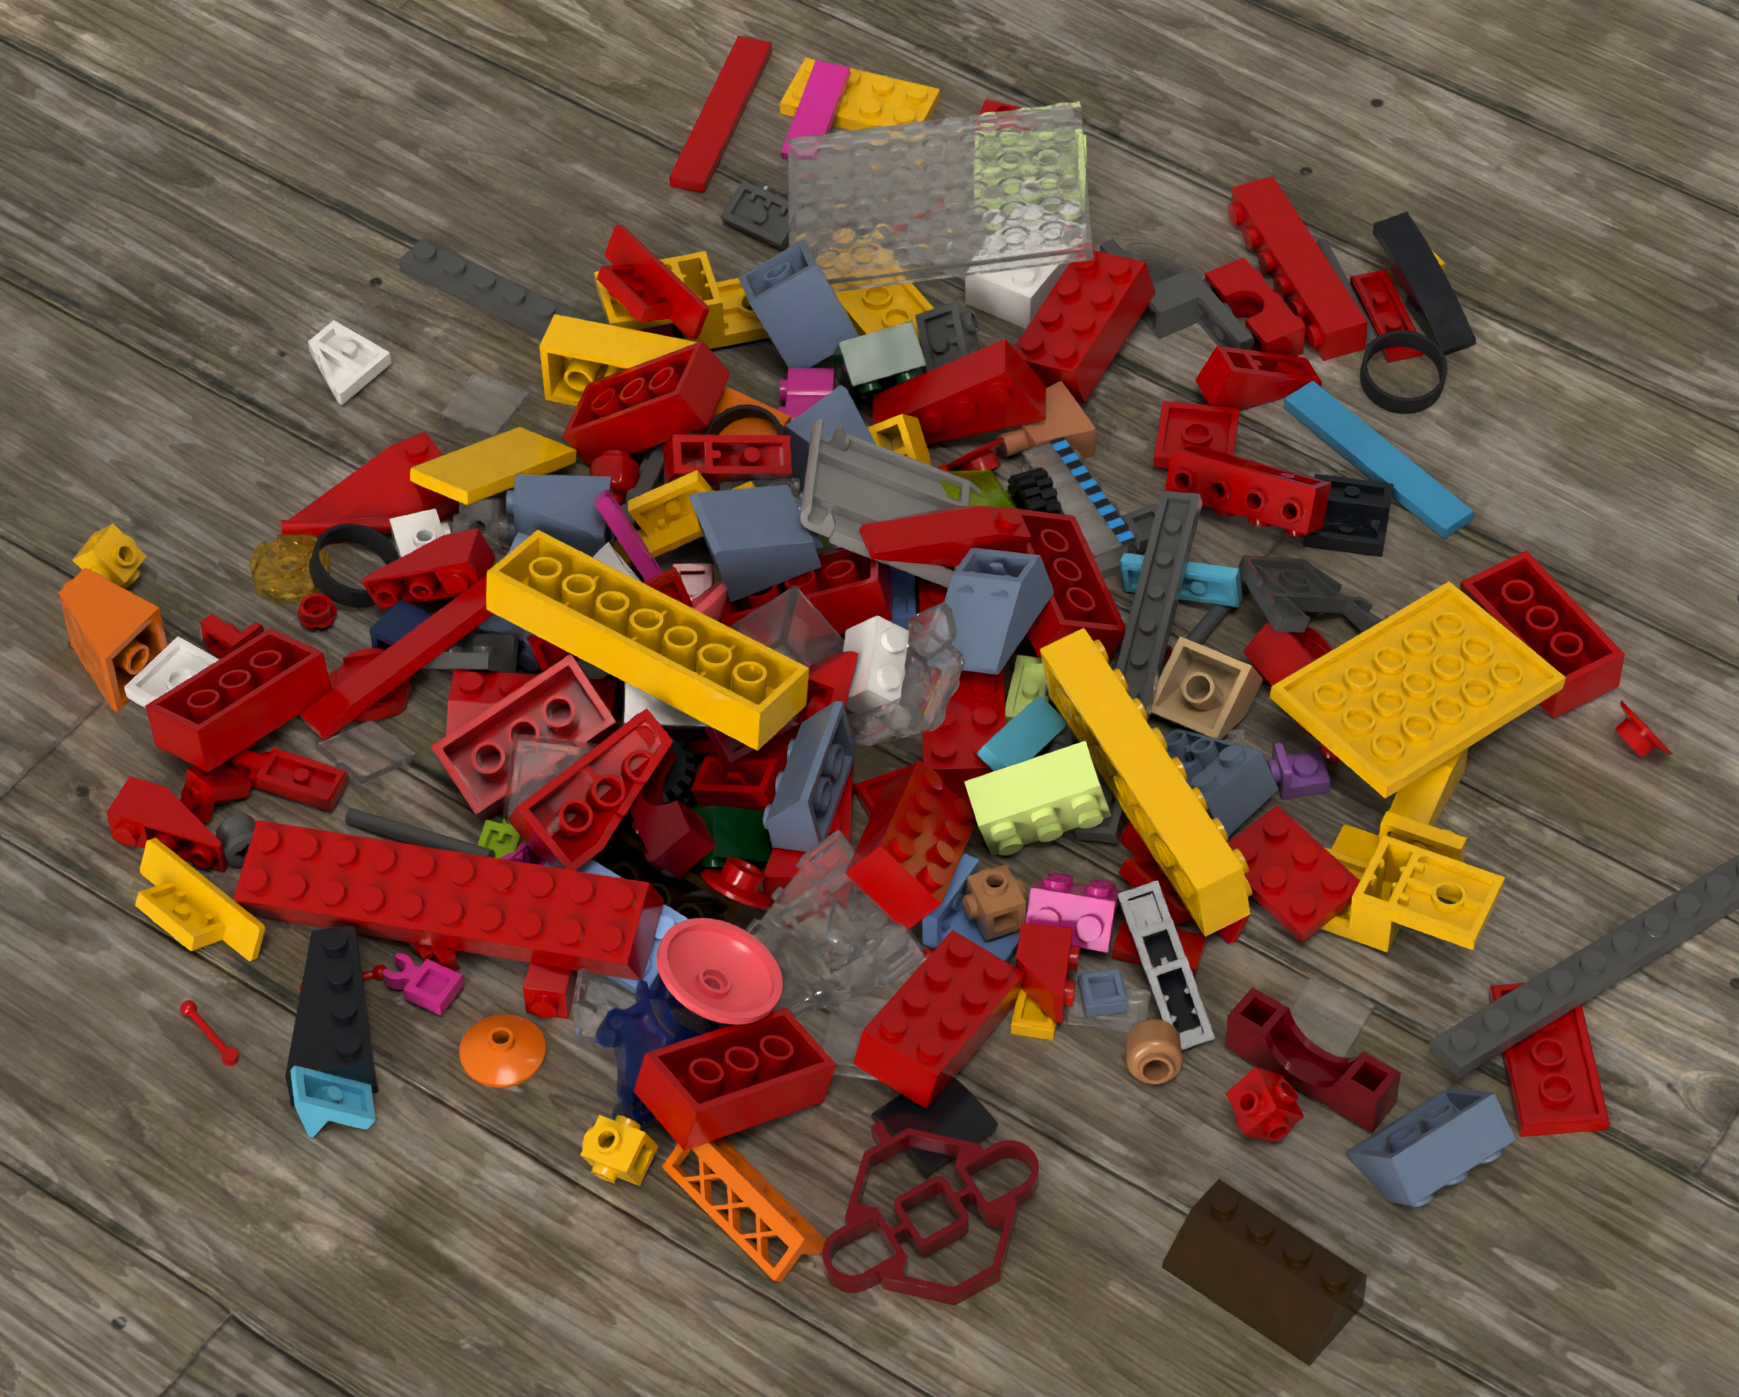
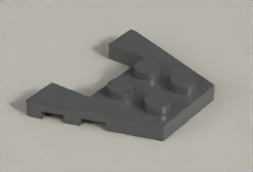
(1293, 585)

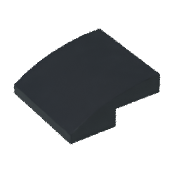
(1354, 516)
(952, 1114)

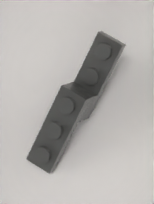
(1187, 301)

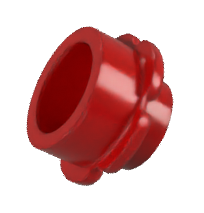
(316, 611)

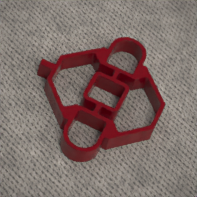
(863, 1218)

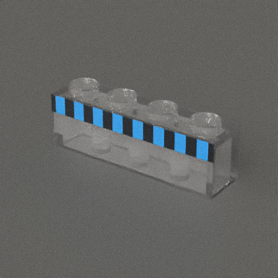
(1084, 498)

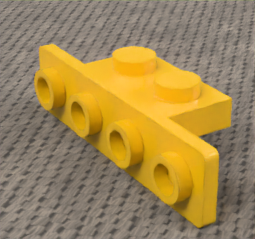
(668, 515)
(1363, 844)
(193, 906)

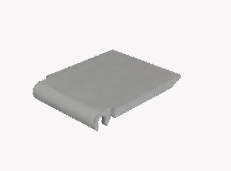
(864, 483)

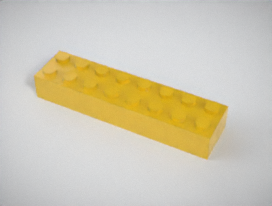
(647, 639)
(1147, 782)

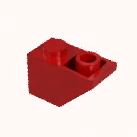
(1046, 959)

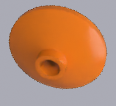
(504, 1063)

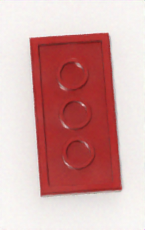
(1554, 1076)

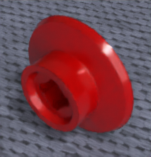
(979, 459)
(1638, 734)
(739, 882)

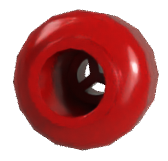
(621, 468)

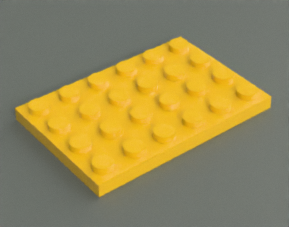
(1417, 689)

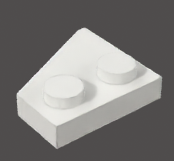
(346, 360)

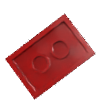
(1293, 874)

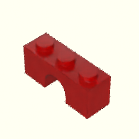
(1250, 297)

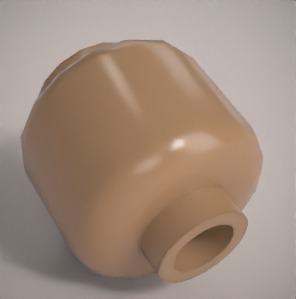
(1153, 1051)

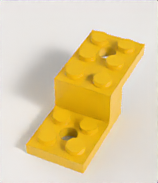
(727, 318)
(1404, 889)

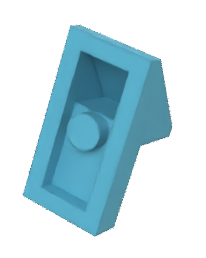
(332, 1098)

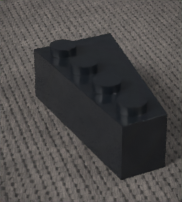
(332, 1011)

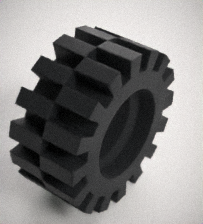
(1034, 491)

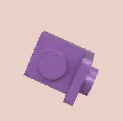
(1298, 773)

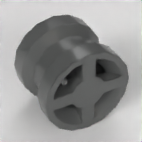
(235, 837)

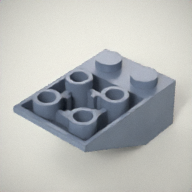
(995, 604)
(1229, 775)

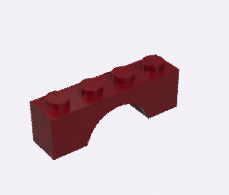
(671, 832)
(1270, 1038)

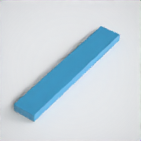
(1378, 459)

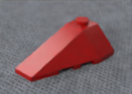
(384, 487)
(585, 803)

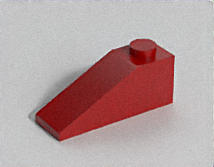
(1252, 377)
(727, 457)

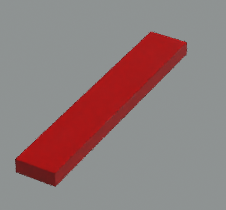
(720, 114)
(398, 662)

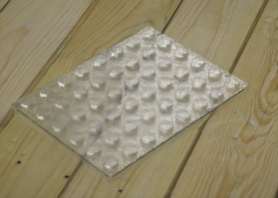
(943, 197)

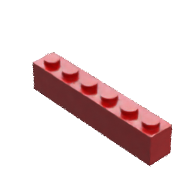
(1298, 268)

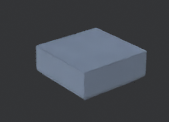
(1103, 992)

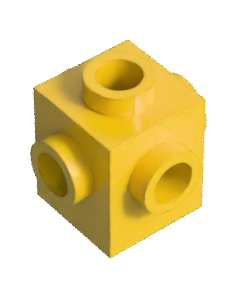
(111, 556)
(618, 1150)

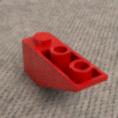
(432, 571)
(153, 811)

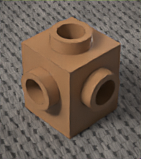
(995, 901)

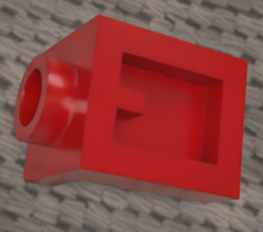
(223, 637)
(206, 788)

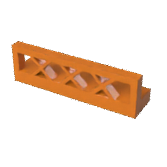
(758, 1194)

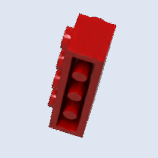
(1249, 489)

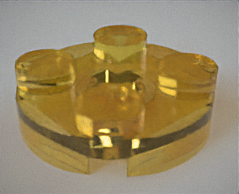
(283, 584)

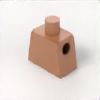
(1063, 419)

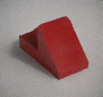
(831, 680)

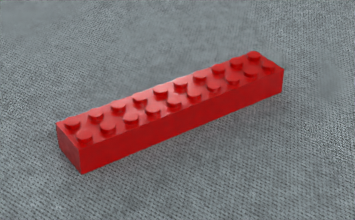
(450, 899)

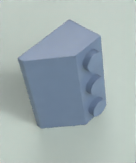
(811, 781)
(1433, 1145)

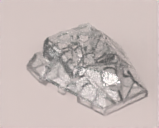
(928, 684)
(832, 934)

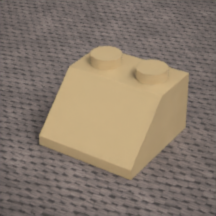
(1205, 689)

